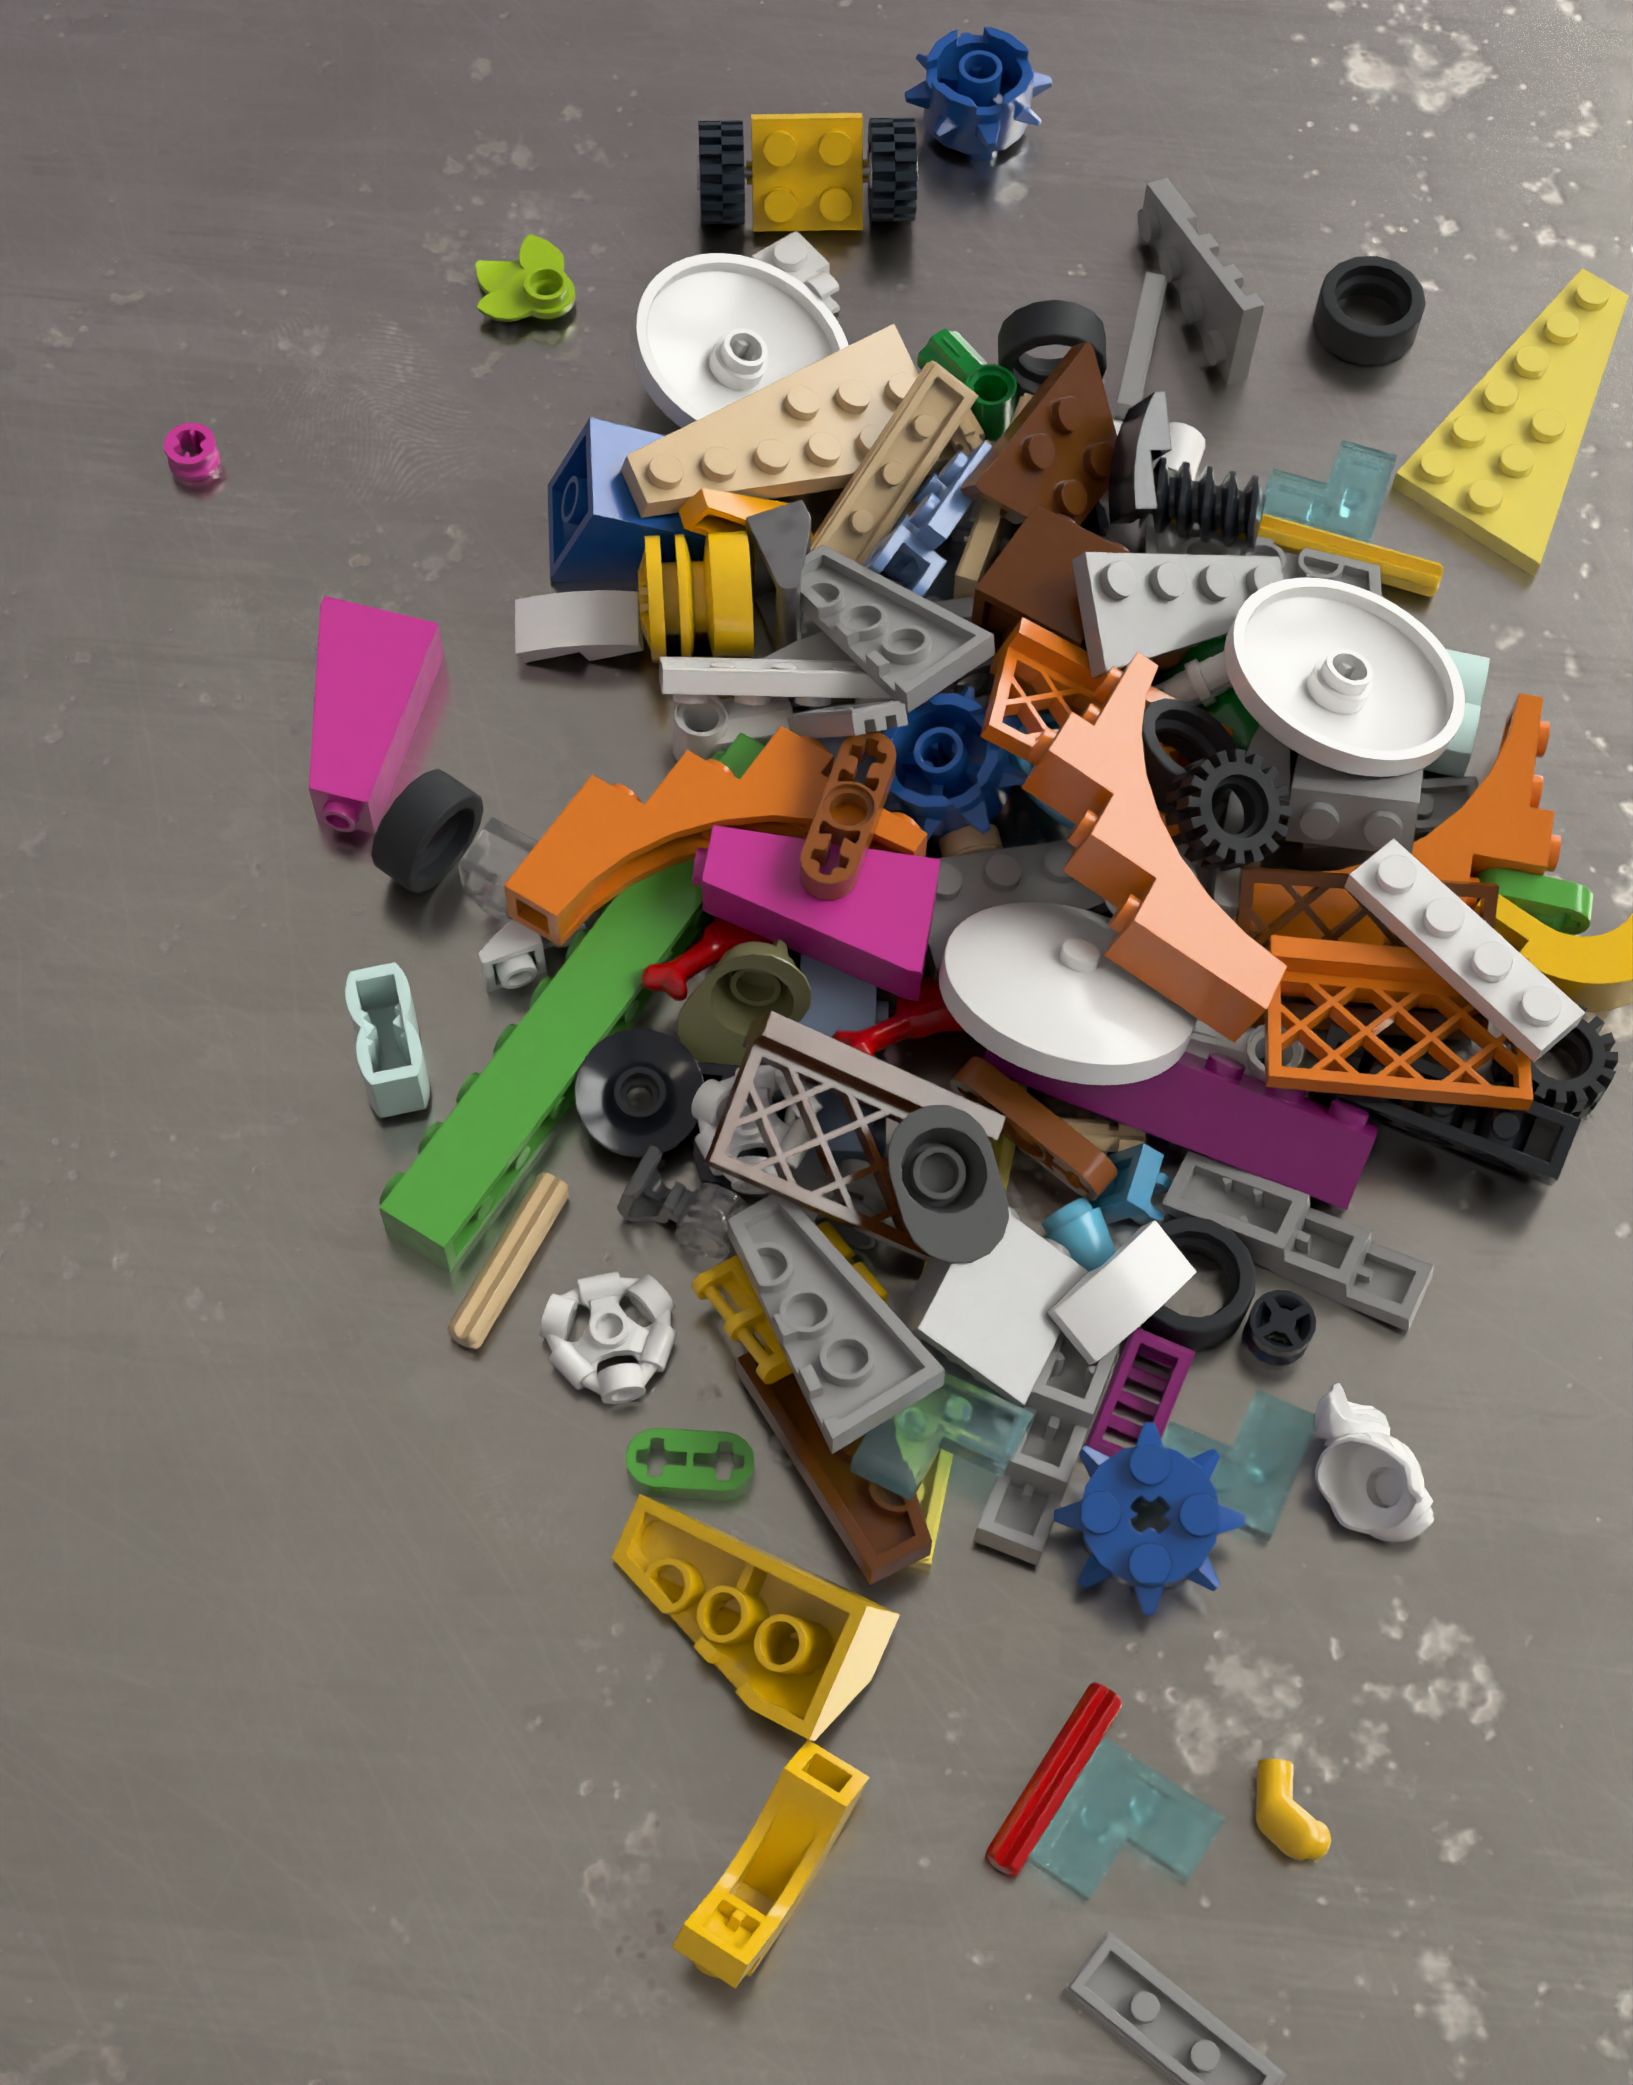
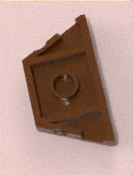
(1054, 448)

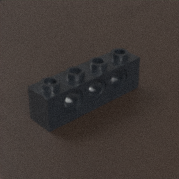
(1518, 1140)

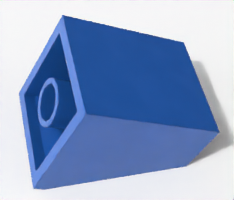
(593, 515)

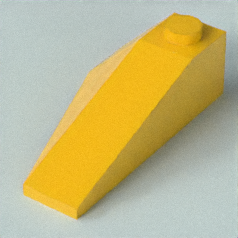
(772, 1628)

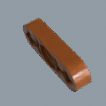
(855, 838)
(1036, 1129)

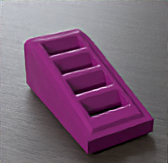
(1154, 1349)

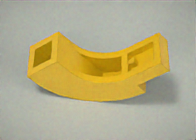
(1586, 968)
(773, 1866)

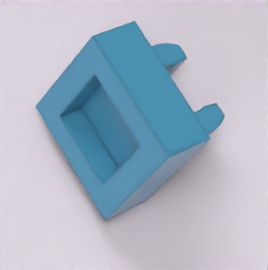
(1133, 1186)

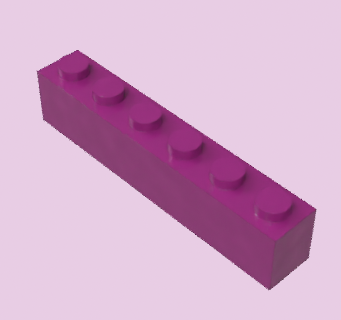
(1233, 1120)

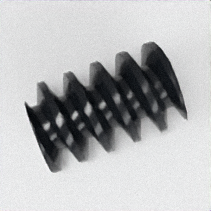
(1207, 504)

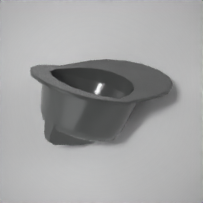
(948, 1184)

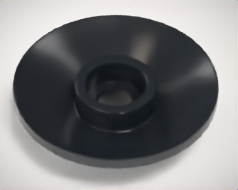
(633, 1061)

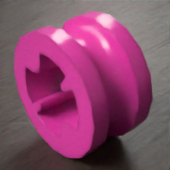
(191, 436)

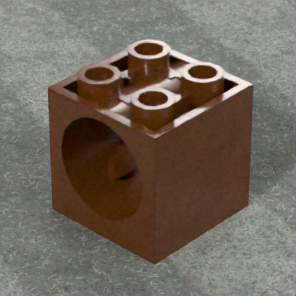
(1037, 578)

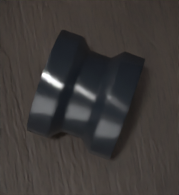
(1285, 1316)

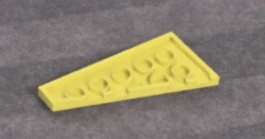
(1513, 439)

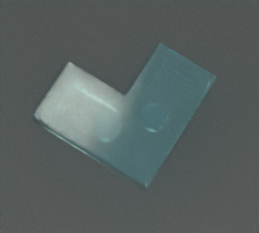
(1343, 505)
(951, 1419)
(1260, 1466)
(1120, 1803)

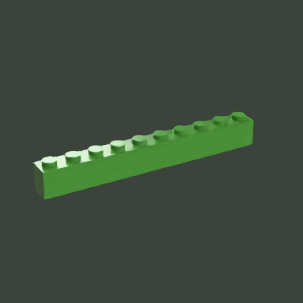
(530, 1082)

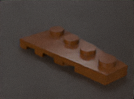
(874, 1523)

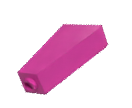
(367, 704)
(870, 933)

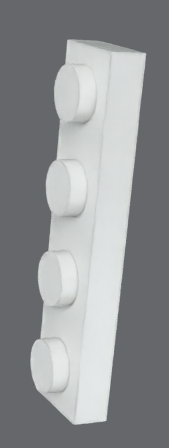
(757, 680)
(1464, 950)

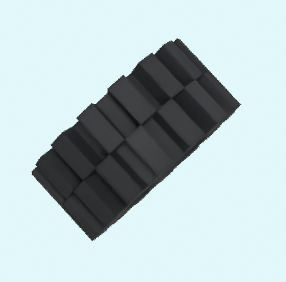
(1258, 801)
(1593, 1075)

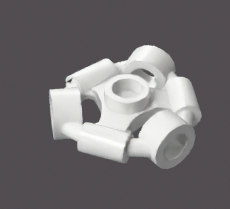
(710, 1104)
(610, 1334)

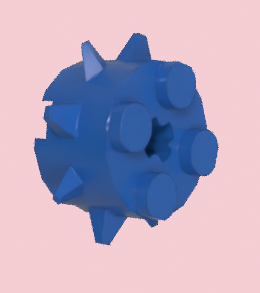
(978, 92)
(946, 770)
(1149, 1559)

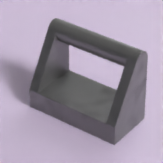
(777, 554)

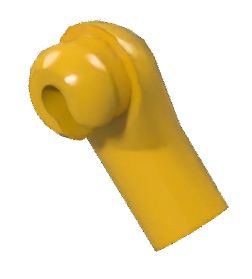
(1282, 1818)

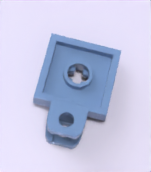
(910, 545)

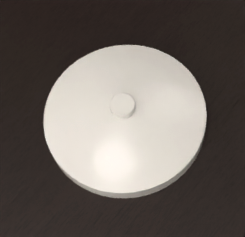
(723, 331)
(1344, 677)
(1048, 1000)

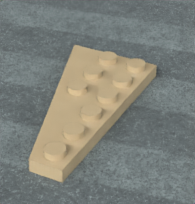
(786, 437)

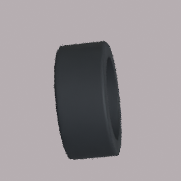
(1378, 279)
(1044, 325)
(1189, 732)
(427, 830)
(1234, 1258)

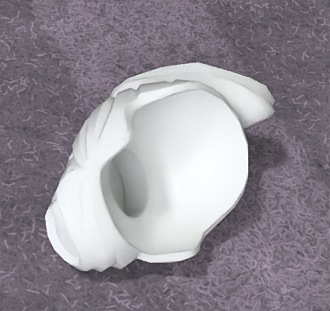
(1367, 1473)

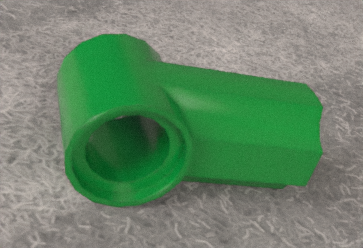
(990, 381)

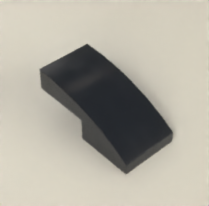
(1140, 441)

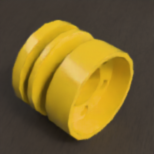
(698, 596)

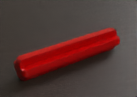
(1053, 1779)

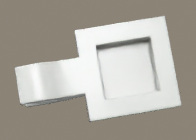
(804, 263)

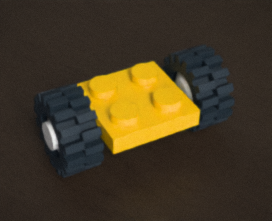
(808, 171)

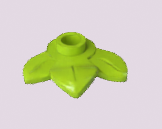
(527, 286)

